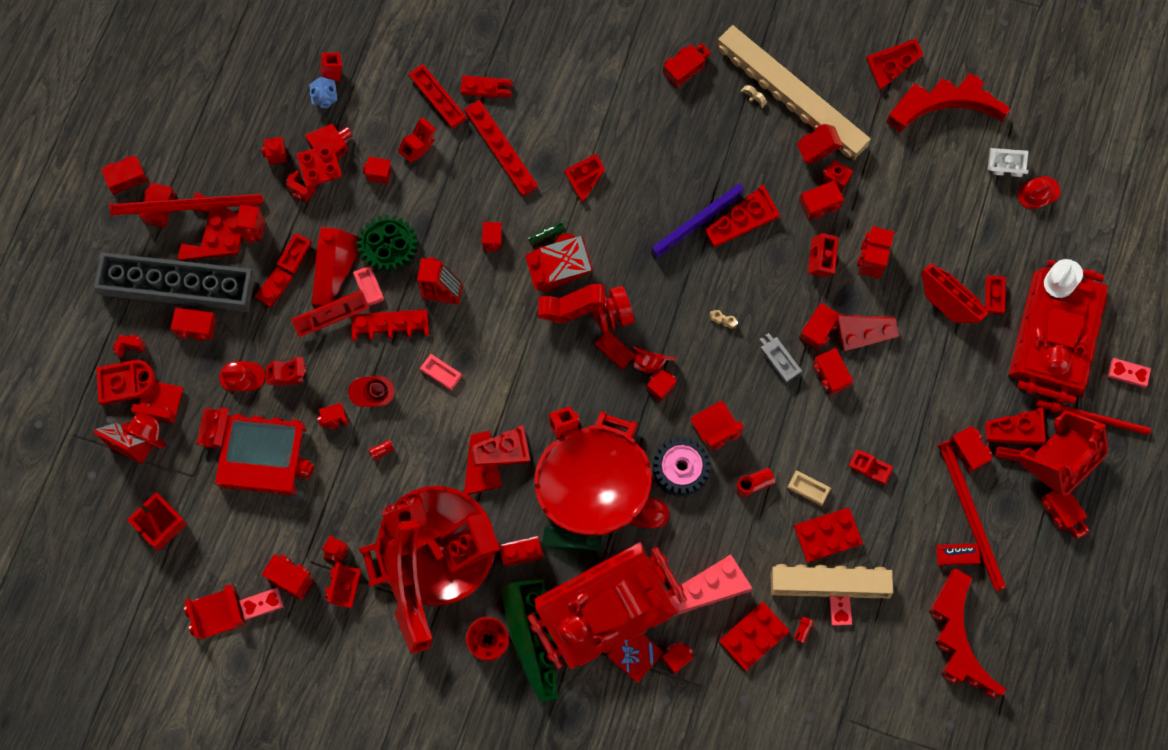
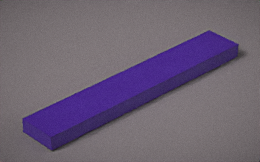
(697, 221)

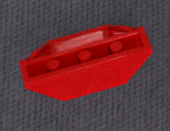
(951, 296)

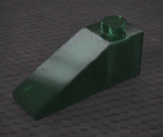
(562, 539)

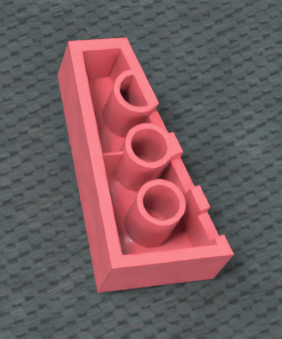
(713, 585)

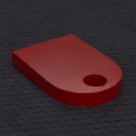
(123, 381)

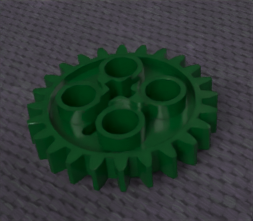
(387, 243)

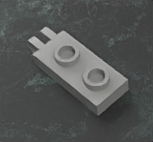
(779, 358)

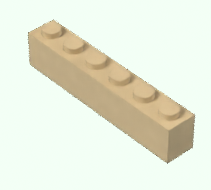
(831, 581)

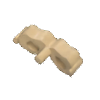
(754, 95)
(718, 317)

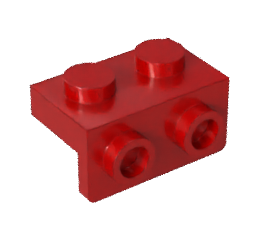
(343, 586)

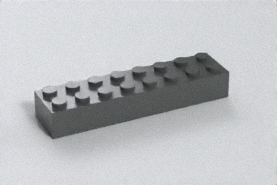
(174, 282)

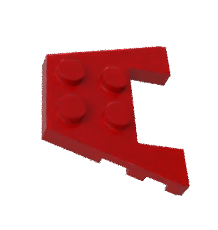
(220, 236)

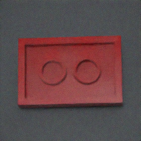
(827, 535)
(754, 636)

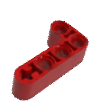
(572, 305)

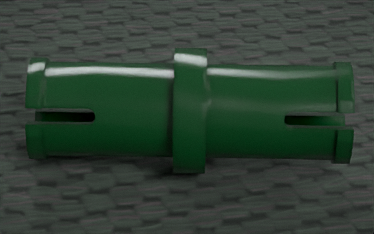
(547, 234)

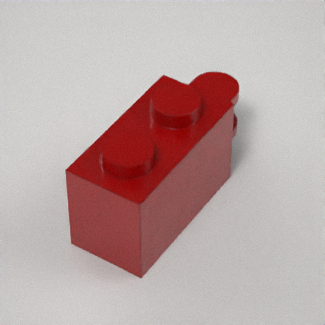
(685, 64)
(1066, 513)

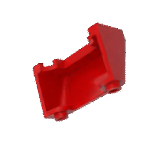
(1069, 454)

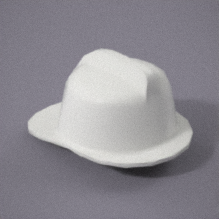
(1063, 278)

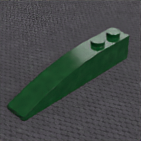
(518, 604)

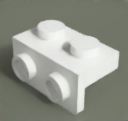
(1008, 161)

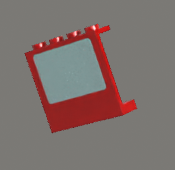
(260, 454)

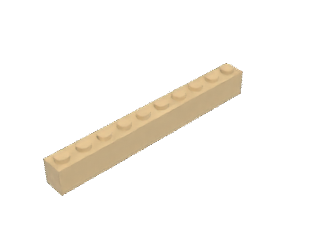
(790, 90)

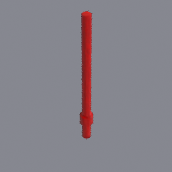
(1056, 407)

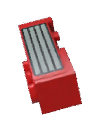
(438, 282)

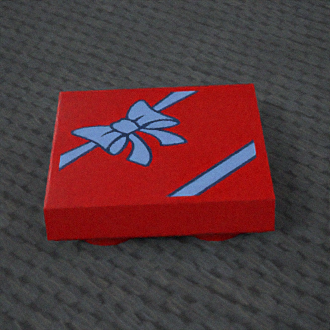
(636, 656)

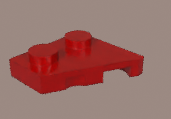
(585, 175)

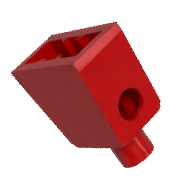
(330, 135)

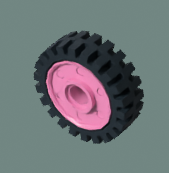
(685, 452)

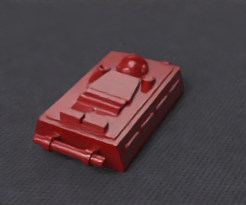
(1059, 337)
(606, 606)

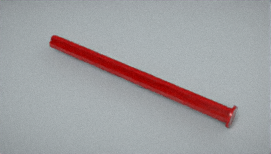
(185, 204)
(972, 515)

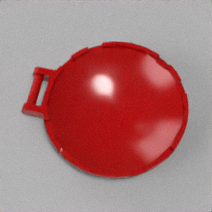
(594, 478)
(443, 510)

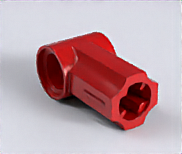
(755, 481)

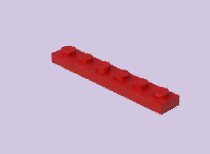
(501, 148)

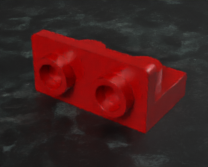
(212, 427)

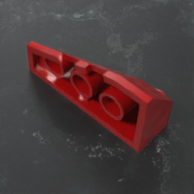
(333, 261)

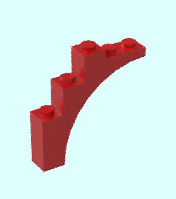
(946, 95)
(405, 586)
(952, 638)

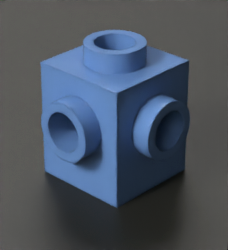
(323, 92)

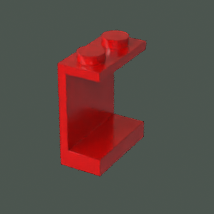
(214, 613)

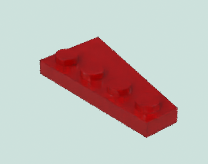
(748, 215)

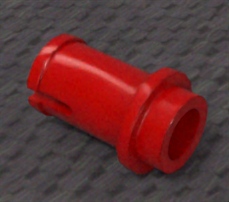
(381, 450)
(803, 630)

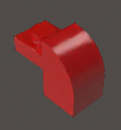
(418, 142)
(286, 373)
(426, 537)

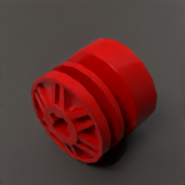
(615, 308)
(475, 639)

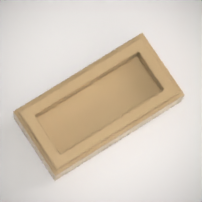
(808, 488)

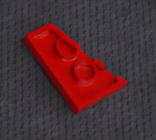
(893, 61)
(862, 330)
(1017, 429)
(502, 450)
(481, 477)

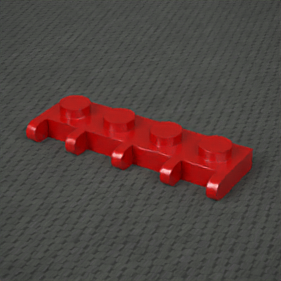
(389, 322)

